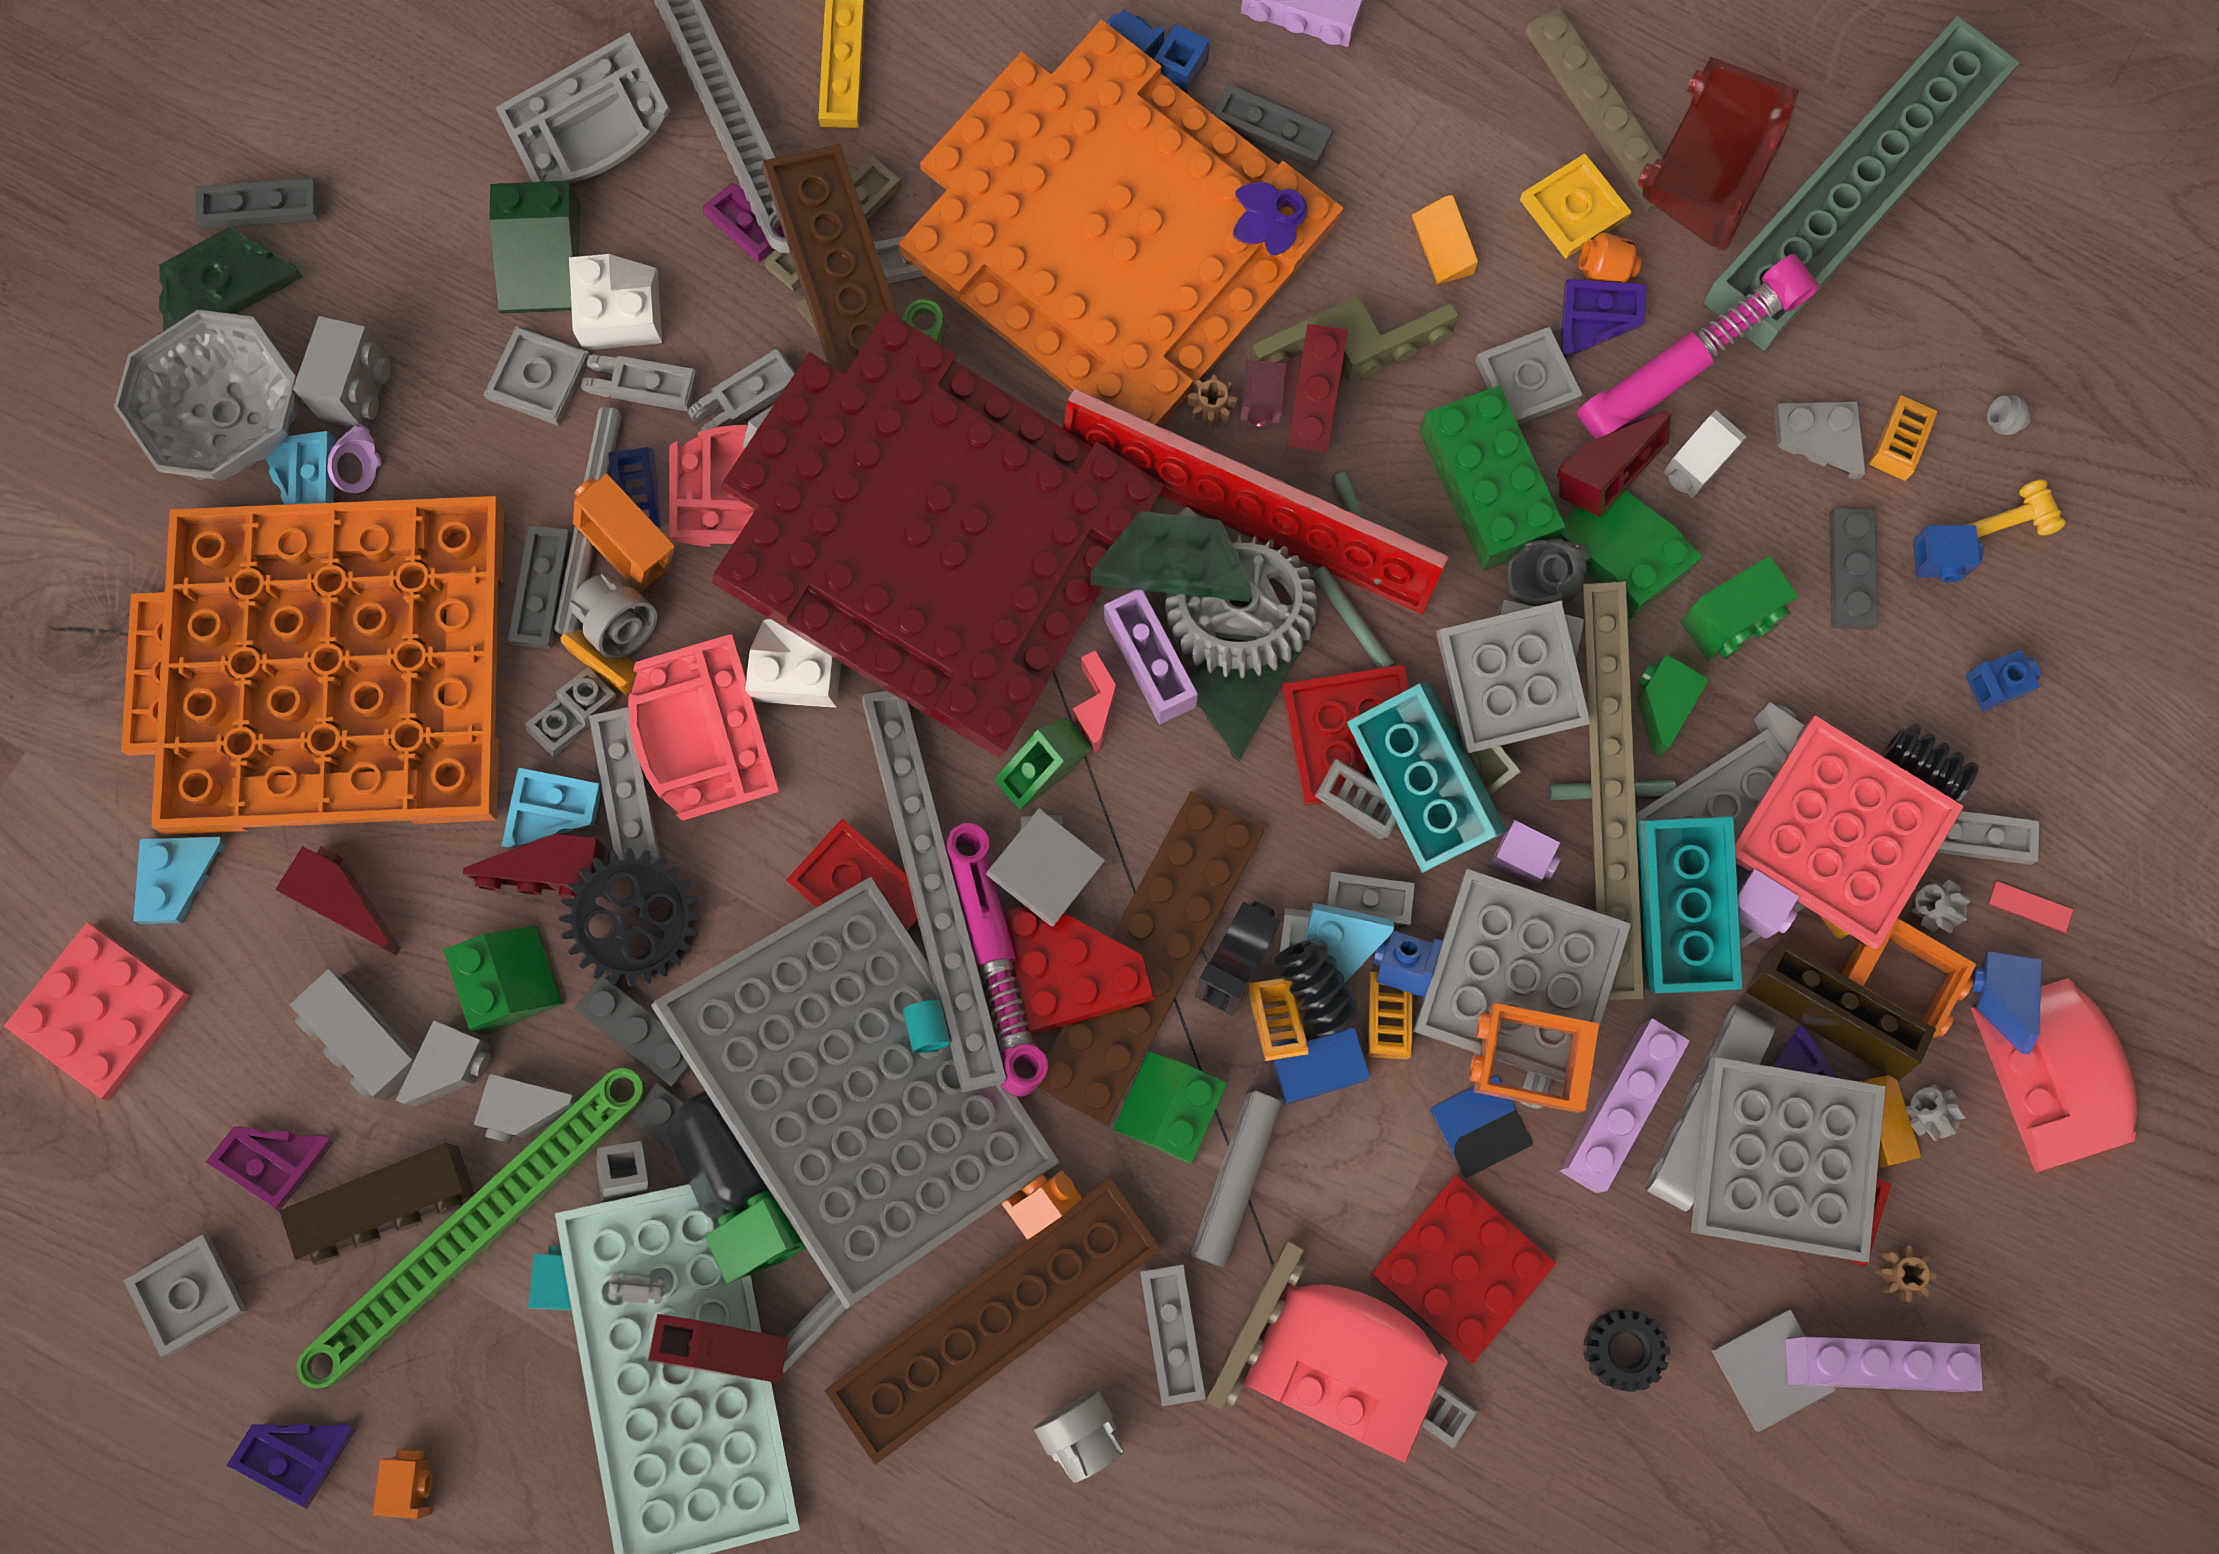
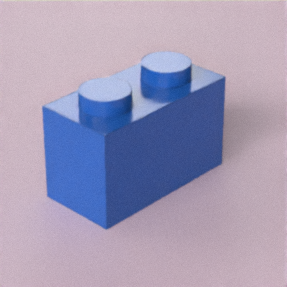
(1330, 1065)

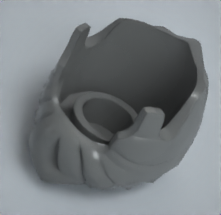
(1547, 572)

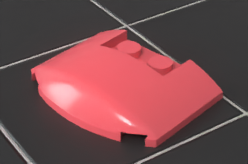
(697, 505)
(699, 729)
(2075, 1084)
(1350, 1366)

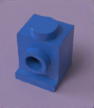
(1138, 32)
(1182, 56)
(1994, 687)
(1407, 962)

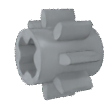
(1941, 906)
(1935, 1112)

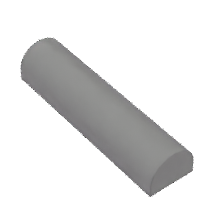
(1236, 1178)

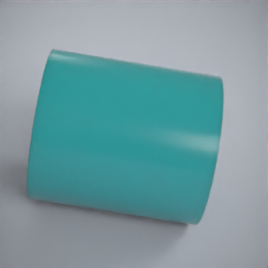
(926, 1026)

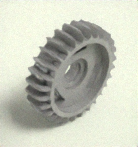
(1265, 623)

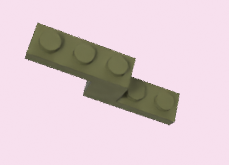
(1365, 347)

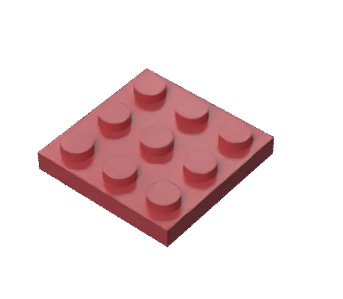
(97, 1011)

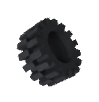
(1652, 1343)

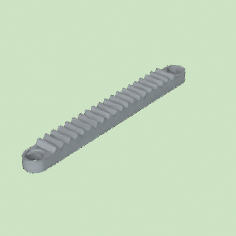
(726, 107)

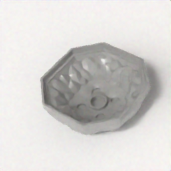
(208, 396)

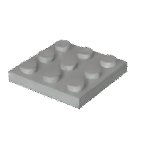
(1513, 677)

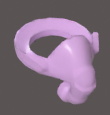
(362, 445)

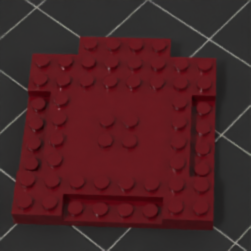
(927, 529)

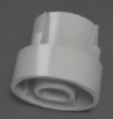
(613, 616)
(1081, 1436)

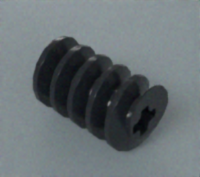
(1931, 762)
(1320, 983)

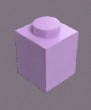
(1526, 854)
(1765, 904)

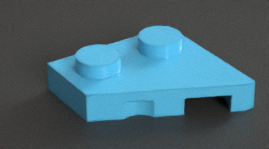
(301, 468)
(548, 806)
(171, 875)
(1349, 935)

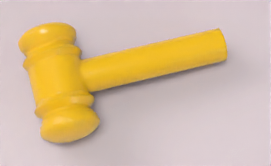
(2038, 506)

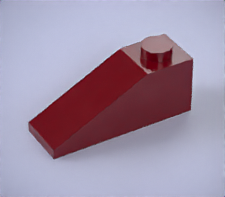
(1611, 463)
(335, 894)

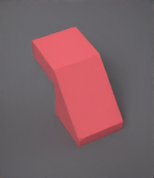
(1094, 713)

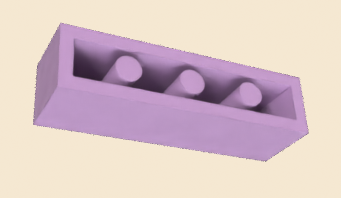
(1624, 1106)
(1884, 1364)

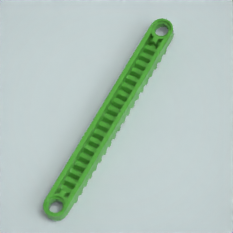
(471, 1229)

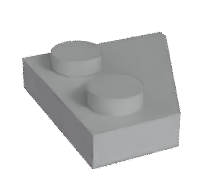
(1822, 433)

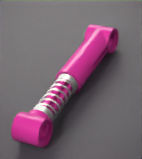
(1783, 287)
(994, 955)

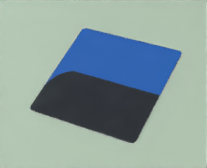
(1480, 1129)

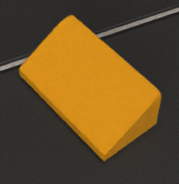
(1445, 240)
(615, 671)
(1897, 1135)

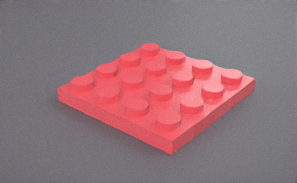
(1846, 831)

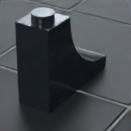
(1237, 957)

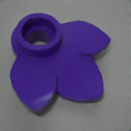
(1263, 216)

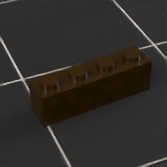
(1841, 1010)
(376, 1203)

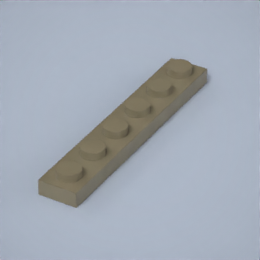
(1594, 98)

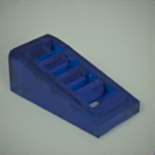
(635, 456)

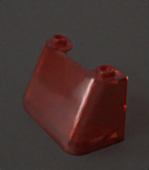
(1720, 150)

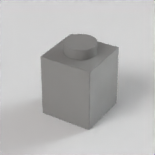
(621, 1171)

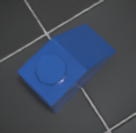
(2010, 997)

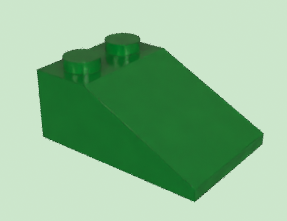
(1632, 547)

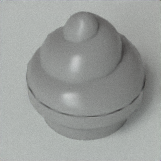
(2008, 415)

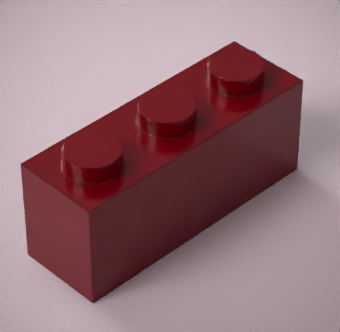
(1317, 387)

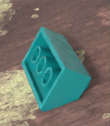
(1426, 776)
(1689, 904)

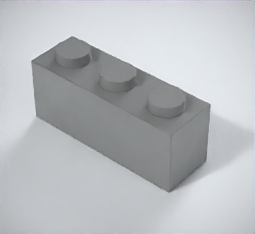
(354, 1035)

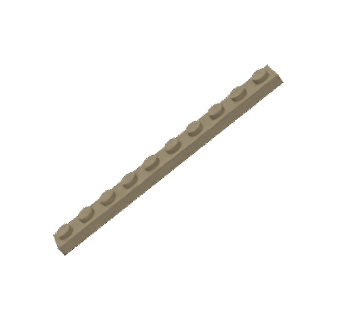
(1614, 775)

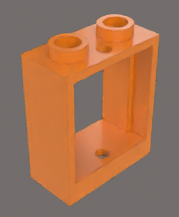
(622, 532)
(1957, 969)
(1578, 1066)

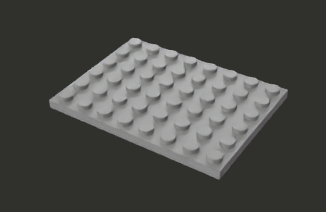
(832, 1105)

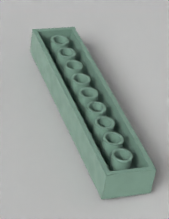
(1870, 170)

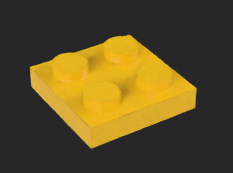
(1575, 205)

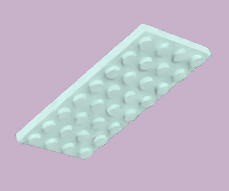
(679, 1450)

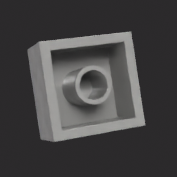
(342, 373)

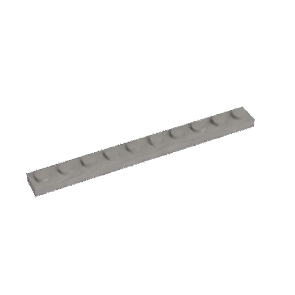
(933, 892)

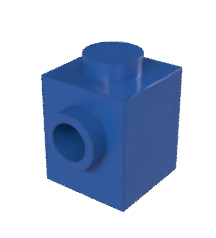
(1947, 552)

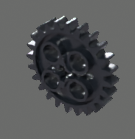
(610, 951)

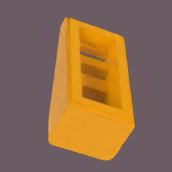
(1891, 461)
(1274, 992)
(1388, 1049)

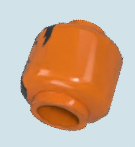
(1609, 259)

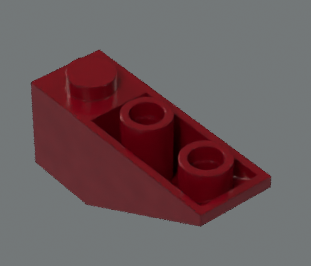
(539, 865)
(717, 1349)

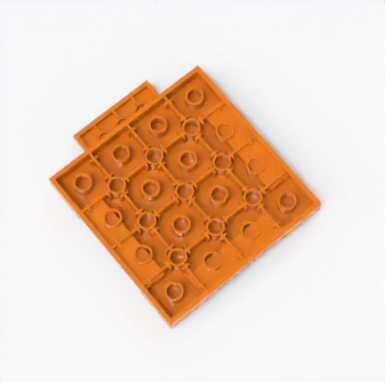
(1101, 224)
(320, 665)

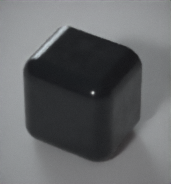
(712, 1158)

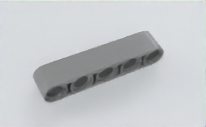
(1674, 1175)

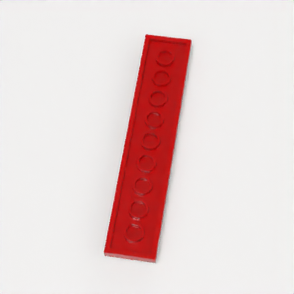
(1263, 505)

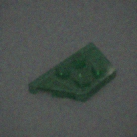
(220, 276)
(1174, 557)
(1238, 704)

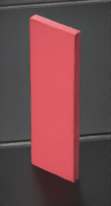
(2030, 906)

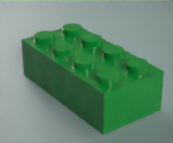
(1490, 476)

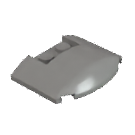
(586, 115)

